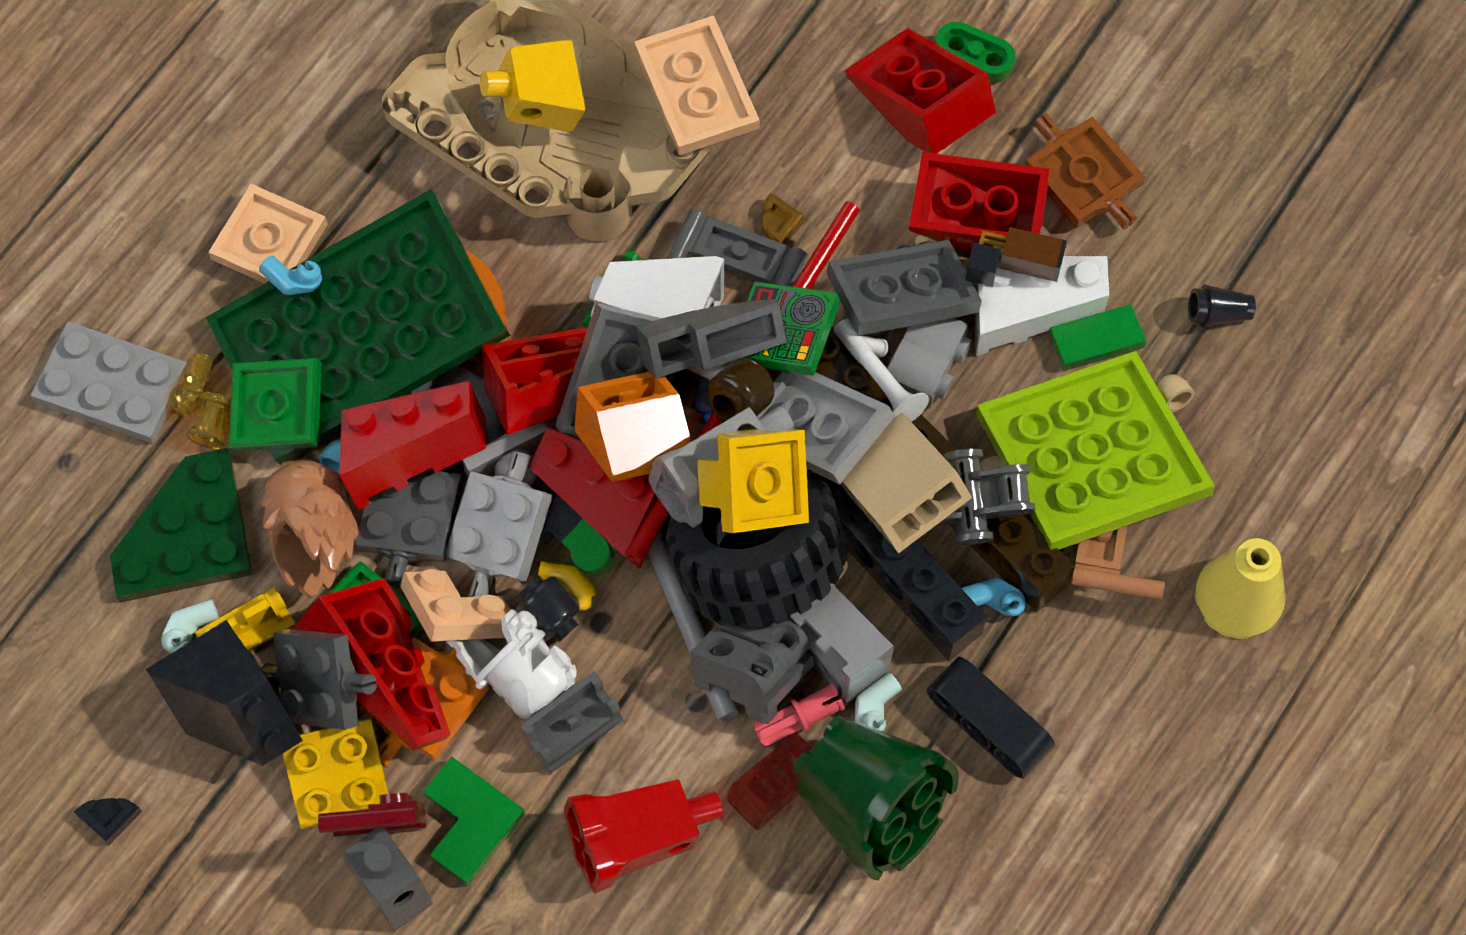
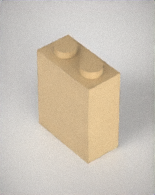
(905, 484)

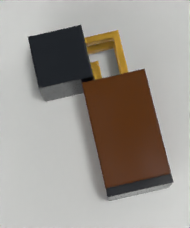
(1022, 253)

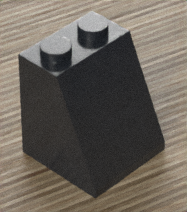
(225, 697)

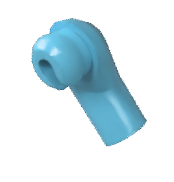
(997, 595)

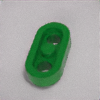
(978, 49)

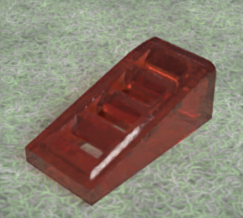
(753, 799)

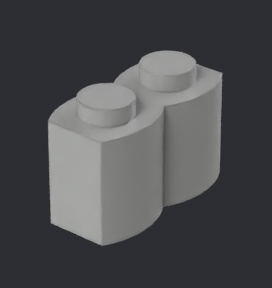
(928, 355)

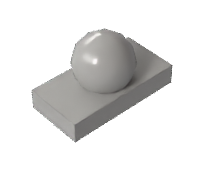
(498, 453)

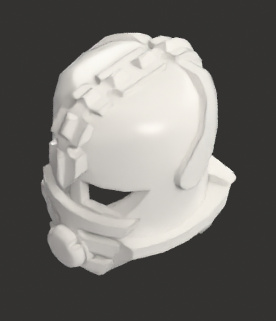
(521, 672)

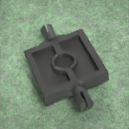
(411, 522)
(317, 678)

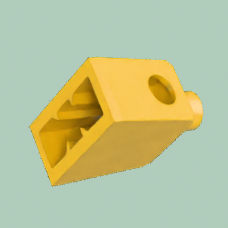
(538, 85)

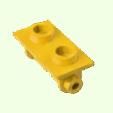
(256, 619)

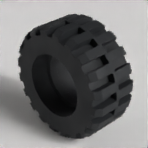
(761, 580)

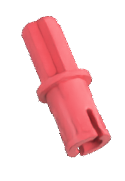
(799, 715)

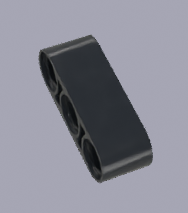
(990, 717)

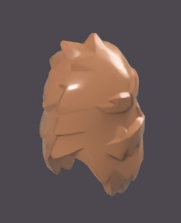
(308, 524)

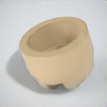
(1175, 391)

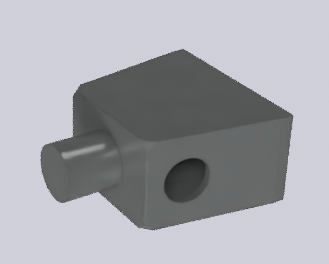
(386, 876)

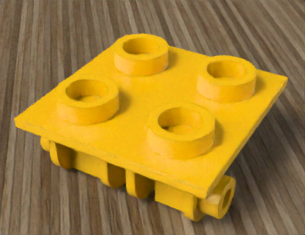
(335, 771)

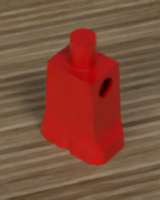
(634, 829)

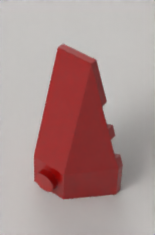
(382, 647)

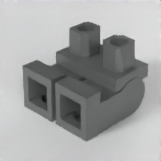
(753, 664)

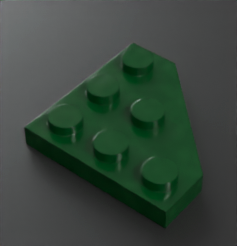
(186, 533)

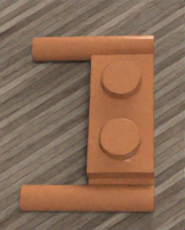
(1100, 565)

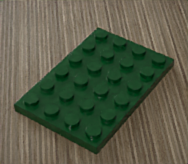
(385, 320)

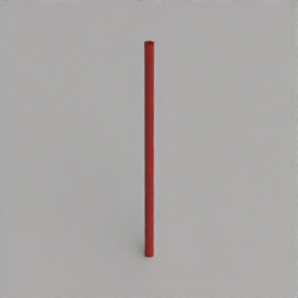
(806, 279)

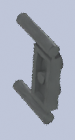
(743, 251)

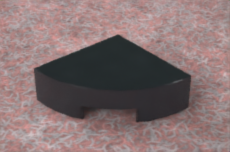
(108, 816)

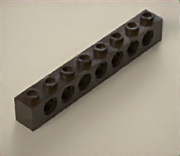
(1017, 547)

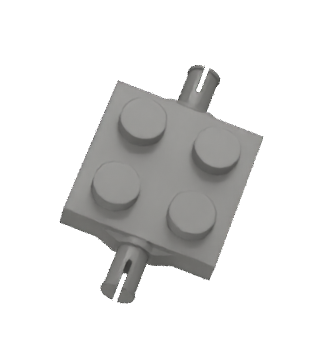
(498, 525)

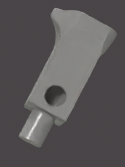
(676, 472)

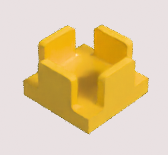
(756, 479)

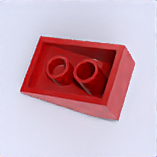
(924, 90)
(969, 195)

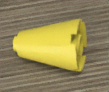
(1242, 590)

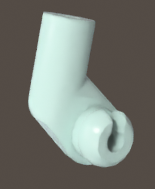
(185, 622)
(870, 702)

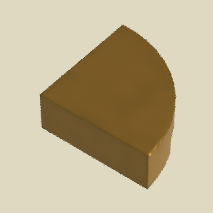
(780, 219)

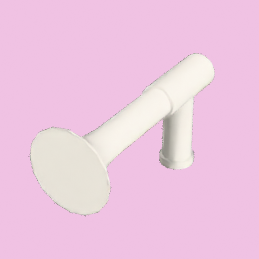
(866, 352)

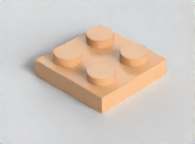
(264, 228)

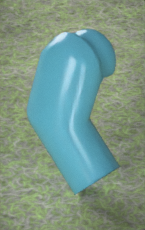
(293, 281)

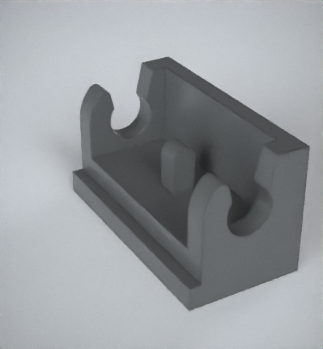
(571, 723)

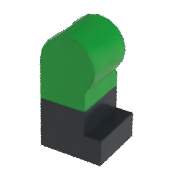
(587, 546)

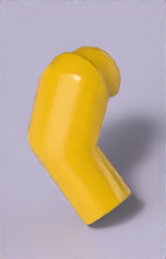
(573, 579)

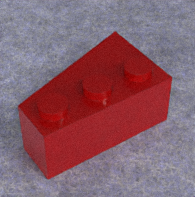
(407, 436)

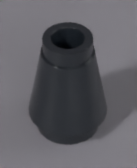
(1219, 306)

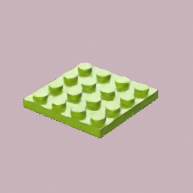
(1096, 450)

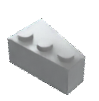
(844, 645)

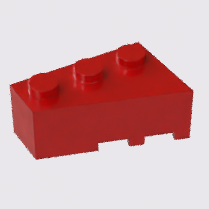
(530, 376)
(608, 506)

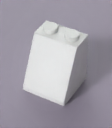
(661, 285)

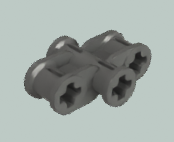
(990, 495)

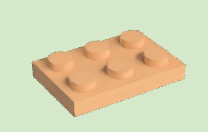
(696, 85)

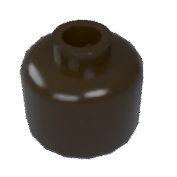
(740, 386)

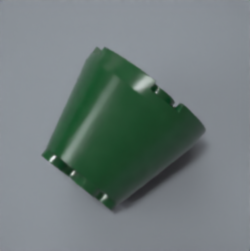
(875, 793)

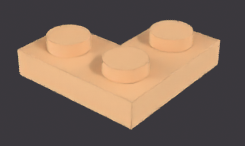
(446, 613)

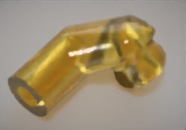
(190, 386)

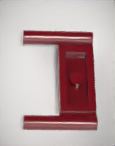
(393, 813)

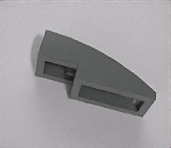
(710, 336)

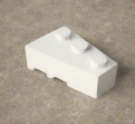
(1030, 305)

